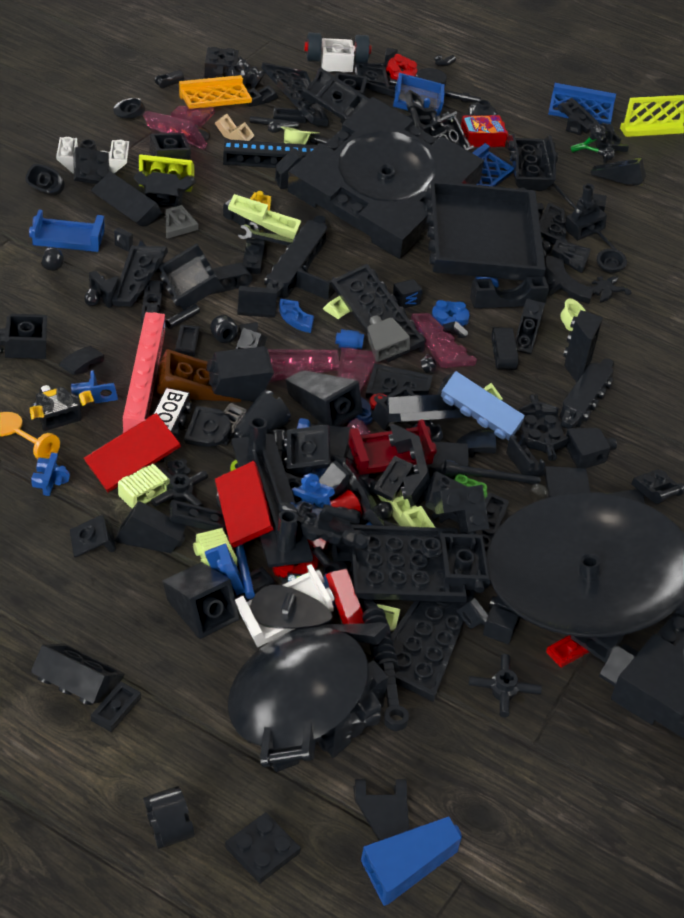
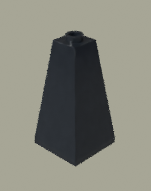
(326, 397)

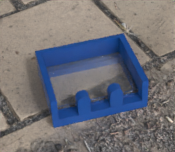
(430, 92)

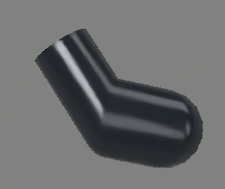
(444, 62)

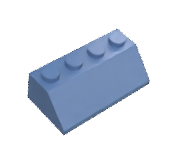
(482, 406)

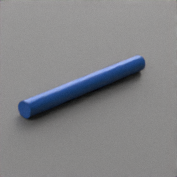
(245, 573)

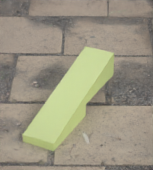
(259, 214)

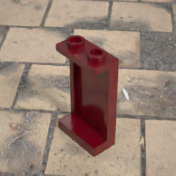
(374, 452)

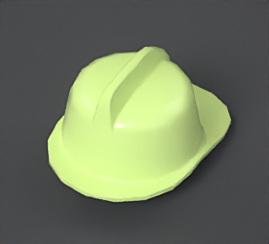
(296, 136)
(570, 310)

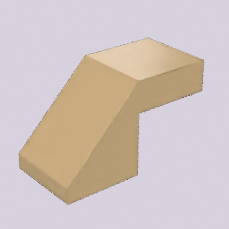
(232, 132)

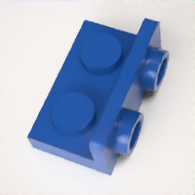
(222, 561)

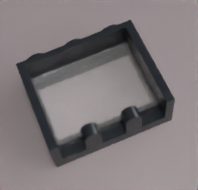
(189, 277)

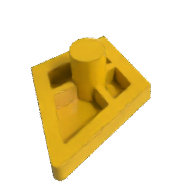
(260, 197)

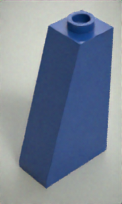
(409, 857)

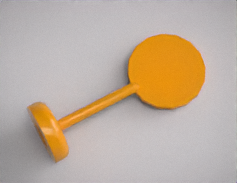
(44, 445)

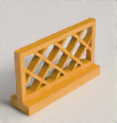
(208, 88)

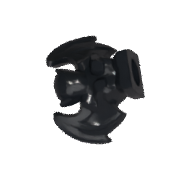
(250, 74)

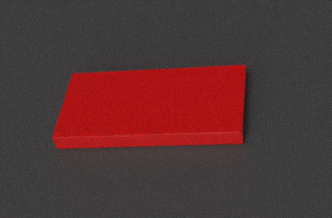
(132, 451)
(244, 504)

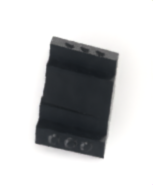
(164, 187)

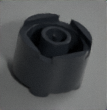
(168, 817)

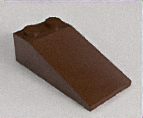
(187, 375)

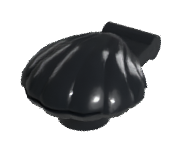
(481, 108)

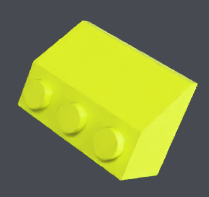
(166, 165)

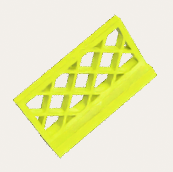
(653, 126)

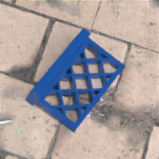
(585, 97)
(483, 153)

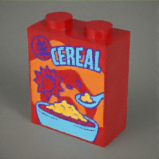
(484, 129)

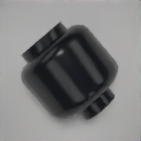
(224, 329)

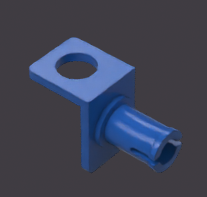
(95, 389)

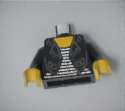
(58, 407)

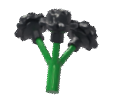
(598, 132)

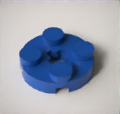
(456, 309)

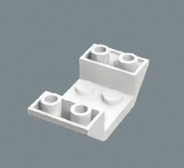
(117, 155)

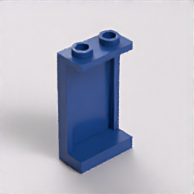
(67, 233)

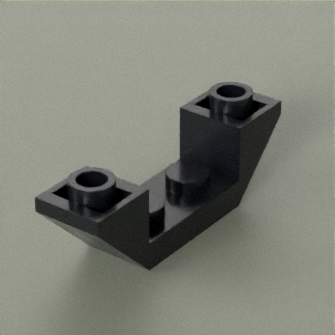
(416, 484)

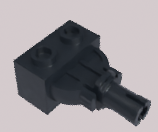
(587, 216)

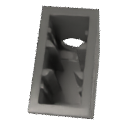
(386, 338)

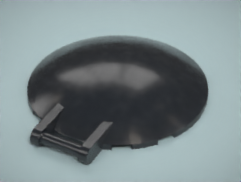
(297, 692)

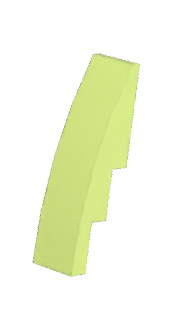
(407, 515)

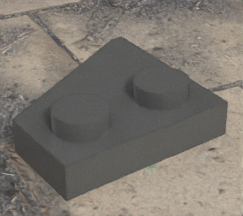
(179, 222)

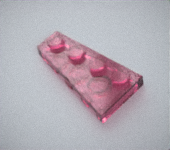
(171, 124)
(441, 343)
(291, 361)
(356, 365)

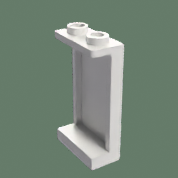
(308, 583)

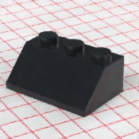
(581, 343)
(76, 673)

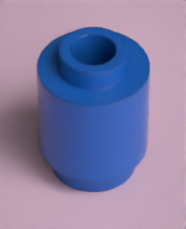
(349, 339)

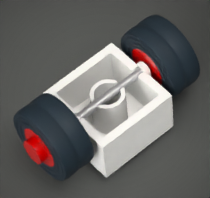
(337, 53)

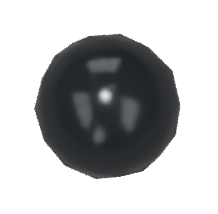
(52, 259)

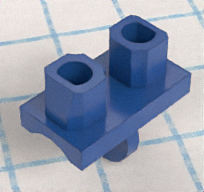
(52, 474)
(313, 491)

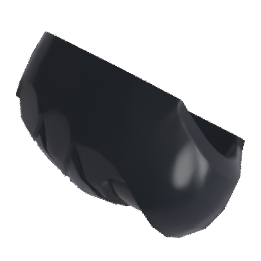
(45, 179)

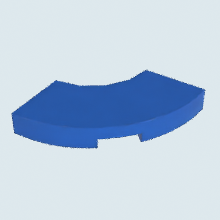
(295, 316)

